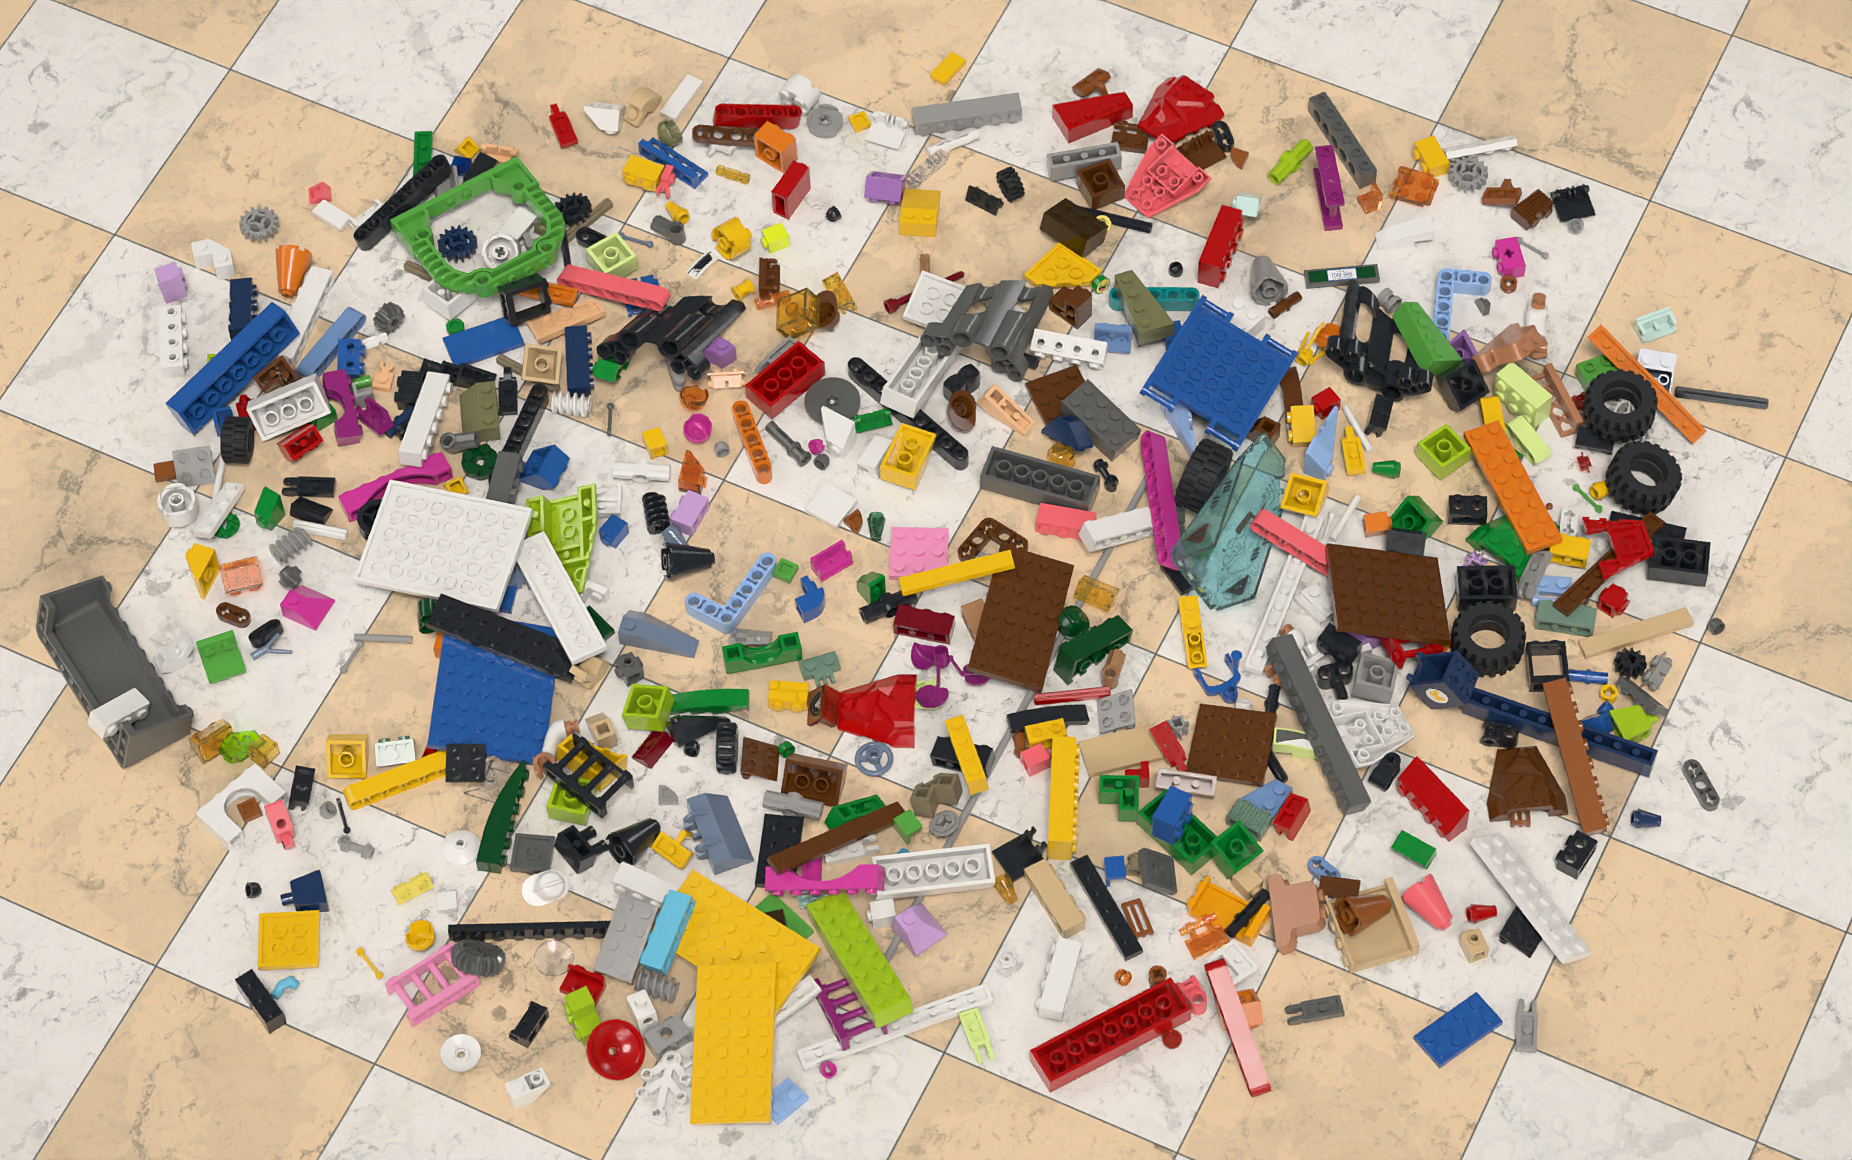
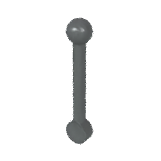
(610, 406)

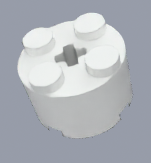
(799, 92)
(500, 241)
(178, 505)

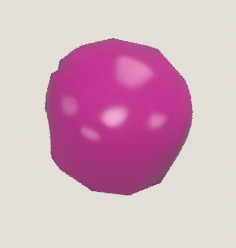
(697, 428)

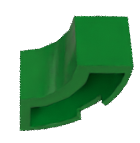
(608, 369)

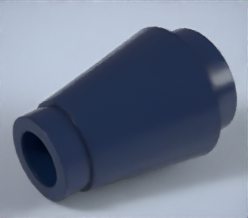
(1644, 819)

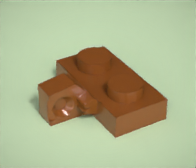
(1503, 195)

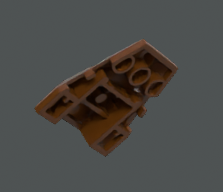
(1523, 784)

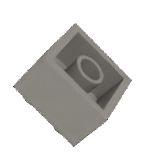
(1375, 678)

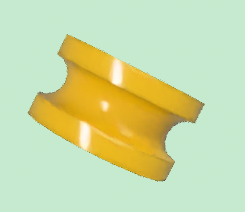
(1608, 688)

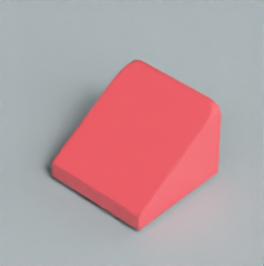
(319, 192)

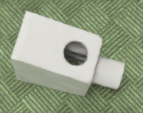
(641, 1009)

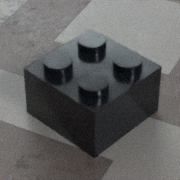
(1462, 384)

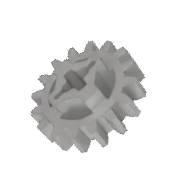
(1468, 173)
(259, 224)

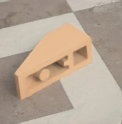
(1005, 410)

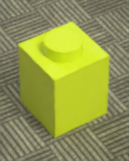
(775, 238)

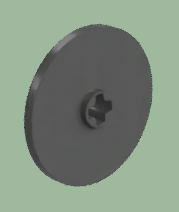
(843, 393)

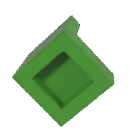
(906, 825)

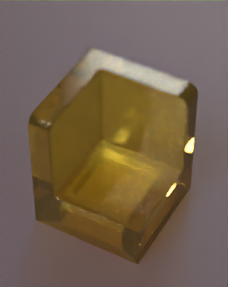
(263, 751)

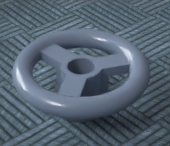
(873, 749)

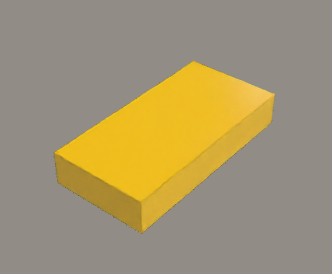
(947, 68)

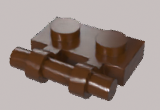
(1128, 141)

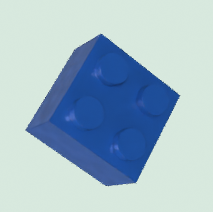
(1172, 815)

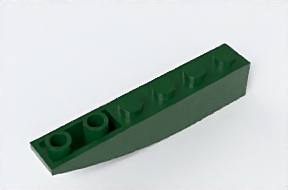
(502, 823)

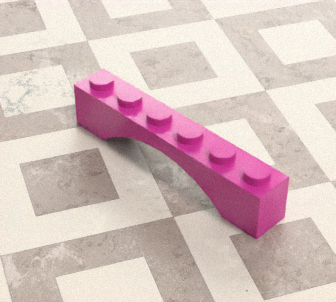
(433, 472)
(864, 878)

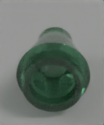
(876, 524)

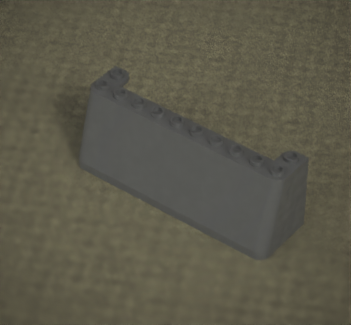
(104, 662)

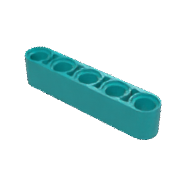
(1168, 297)

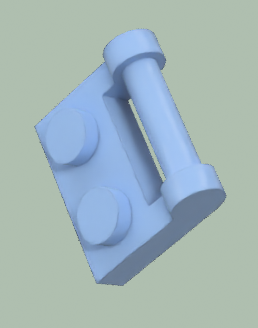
(1551, 586)

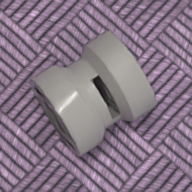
(1389, 300)

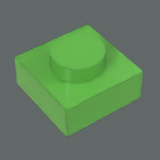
(785, 570)

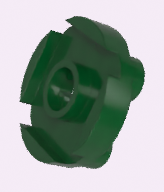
(470, 458)

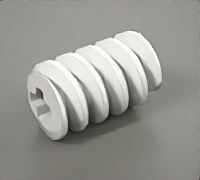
(571, 404)

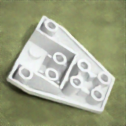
(1370, 729)

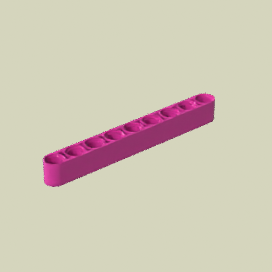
(1160, 496)

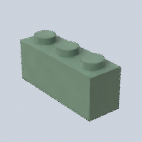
(1579, 623)

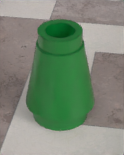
(1387, 468)

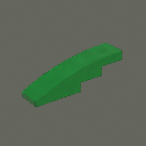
(710, 700)

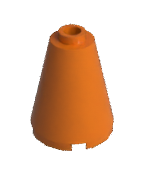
(291, 268)

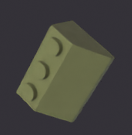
(480, 411)

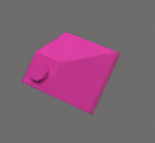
(306, 606)

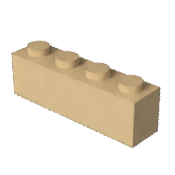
(1054, 899)

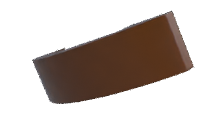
(1291, 391)

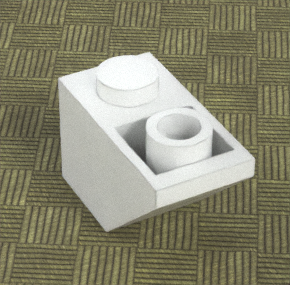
(527, 1088)

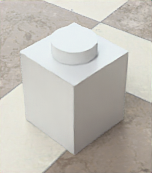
(881, 913)

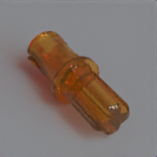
(770, 300)

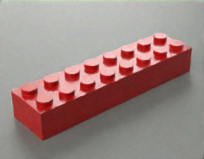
(1110, 1034)

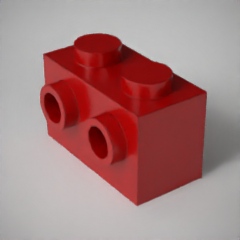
(300, 442)

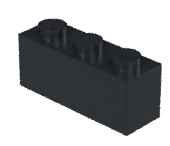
(945, 757)
(260, 1001)

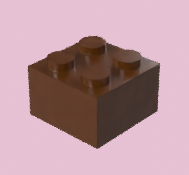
(1100, 184)

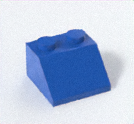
(544, 467)

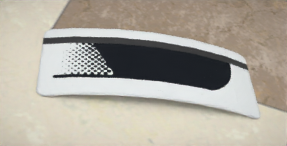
(702, 264)

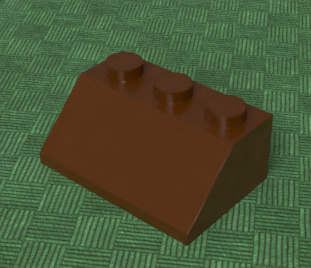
(814, 778)

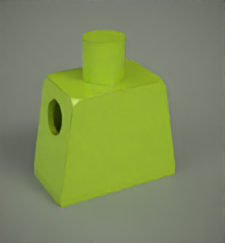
(1632, 723)

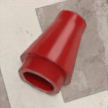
(1477, 913)

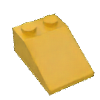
(920, 212)
(907, 456)

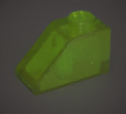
(236, 744)

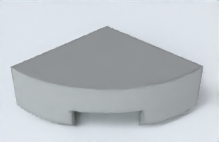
(667, 796)

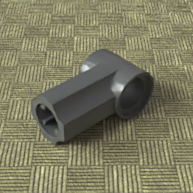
(672, 230)
(460, 442)

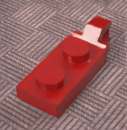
(562, 127)
(1169, 745)

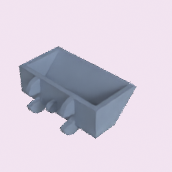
(718, 831)

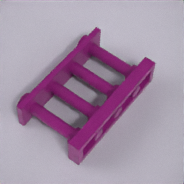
(1328, 188)
(836, 1020)

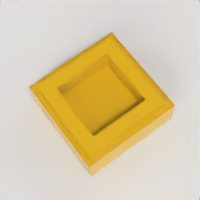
(859, 121)

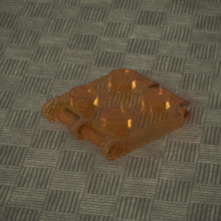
(1415, 187)

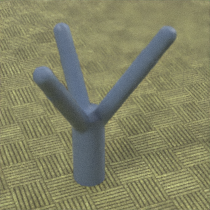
(265, 649)

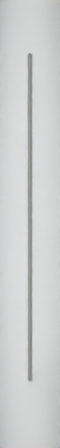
(1023, 706)

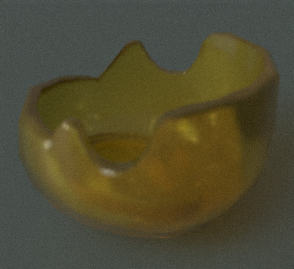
(1062, 455)

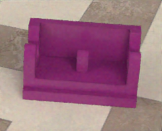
(375, 417)

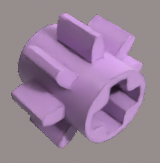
(1479, 559)

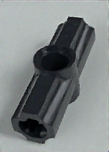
(886, 606)

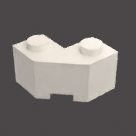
(209, 254)

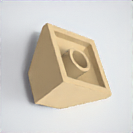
(541, 364)

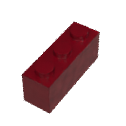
(924, 624)

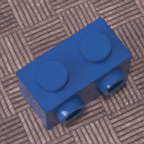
(351, 357)

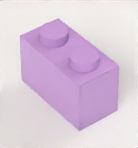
(171, 282)
(690, 512)

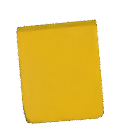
(467, 148)
(456, 485)

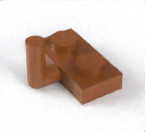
(1091, 82)

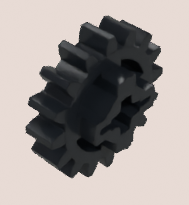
(572, 209)

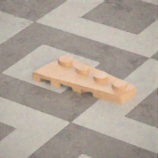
(554, 323)

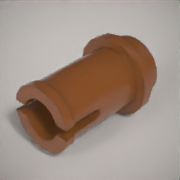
(1019, 743)

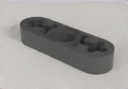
(1701, 793)

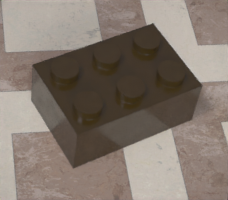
(1073, 227)

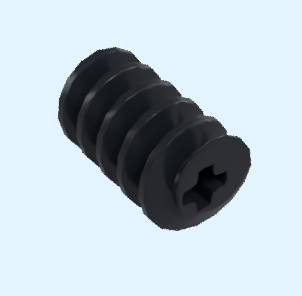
(655, 512)

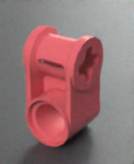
(1193, 992)

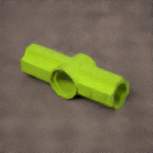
(1290, 161)

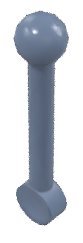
(649, 244)

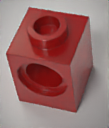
(1325, 402)

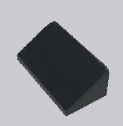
(310, 511)

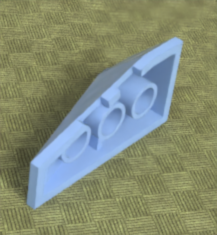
(1181, 423)
(1320, 451)

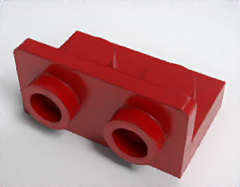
(579, 977)

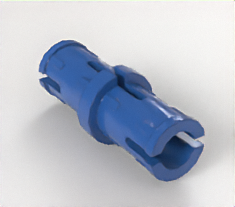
(1588, 676)

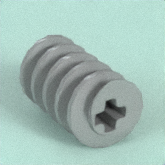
(290, 544)
(657, 987)

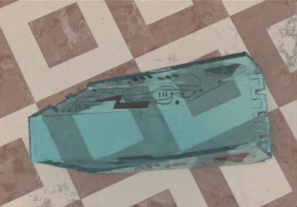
(1219, 548)

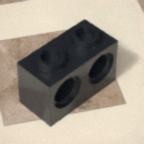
(1467, 514)
(1580, 856)

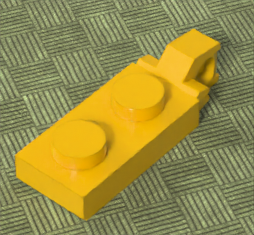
(1352, 453)

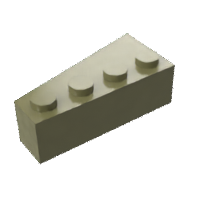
(1142, 310)

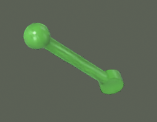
(1598, 508)

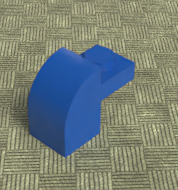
(812, 603)

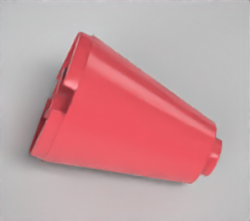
(1428, 903)

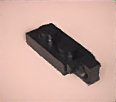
(508, 394)

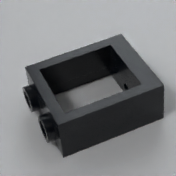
(507, 303)
(1538, 648)

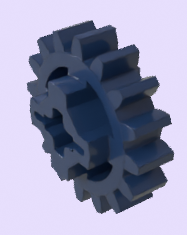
(457, 243)

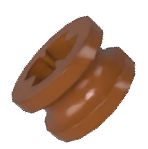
(1508, 289)

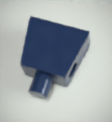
(307, 893)

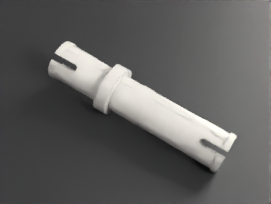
(955, 142)

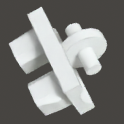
(1312, 657)

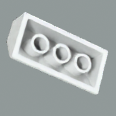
(288, 407)

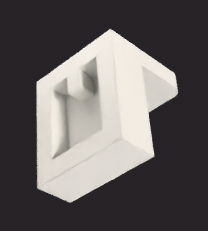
(595, 592)

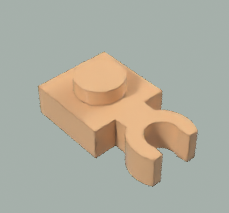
(384, 379)

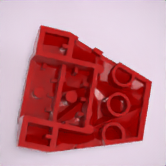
(1179, 108)
(881, 710)

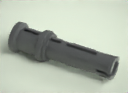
(793, 449)

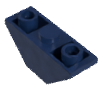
(1069, 431)

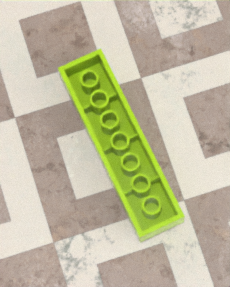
(859, 959)

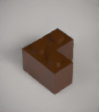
(1072, 305)
(277, 373)

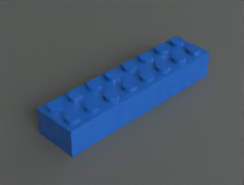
(232, 368)

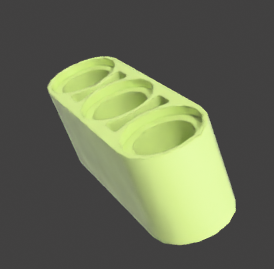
(1527, 440)

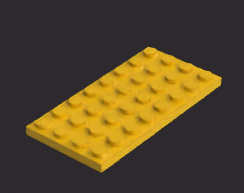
(734, 932)
(734, 1044)

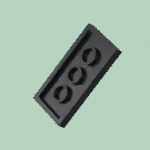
(777, 835)

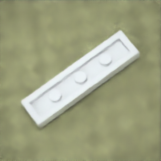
(1487, 146)
(218, 510)

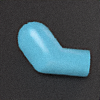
(289, 981)

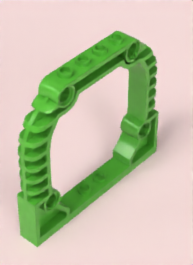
(507, 178)

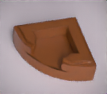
(1239, 157)
(854, 521)

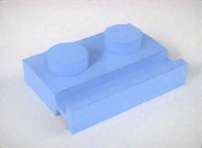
(786, 1100)

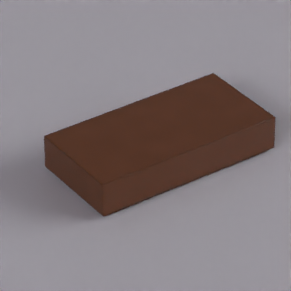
(1338, 887)

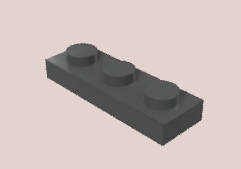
(1642, 697)

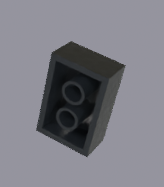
(1679, 560)
(1486, 584)

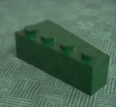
(1091, 648)

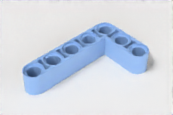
(1457, 282)
(738, 598)

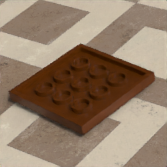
(1232, 744)

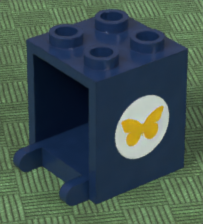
(1443, 679)

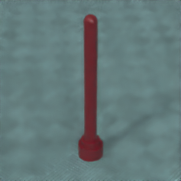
(891, 305)

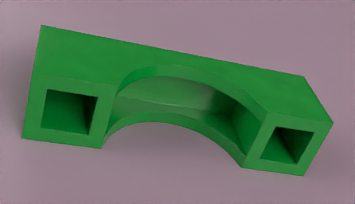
(743, 658)

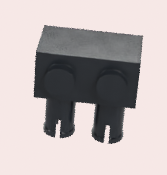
(576, 849)

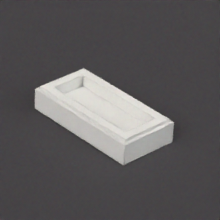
(331, 215)

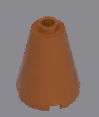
(1360, 912)

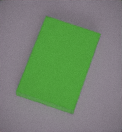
(794, 922)

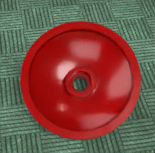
(627, 1048)

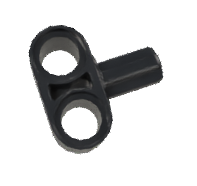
(1336, 678)

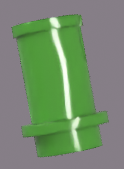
(361, 382)

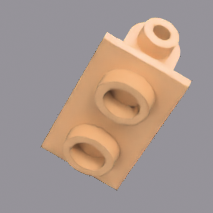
(499, 153)
(719, 378)

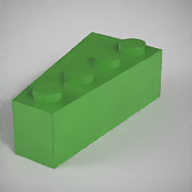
(1424, 339)

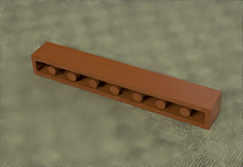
(1575, 758)

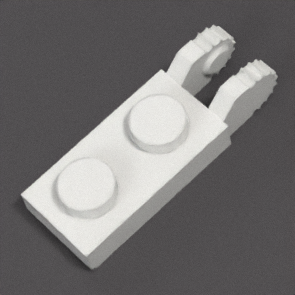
(853, 851)

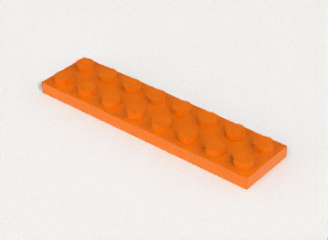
(1512, 487)

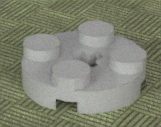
(827, 129)

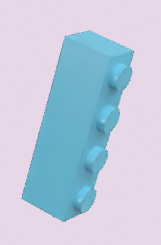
(667, 932)

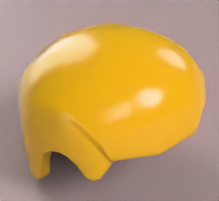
(420, 935)

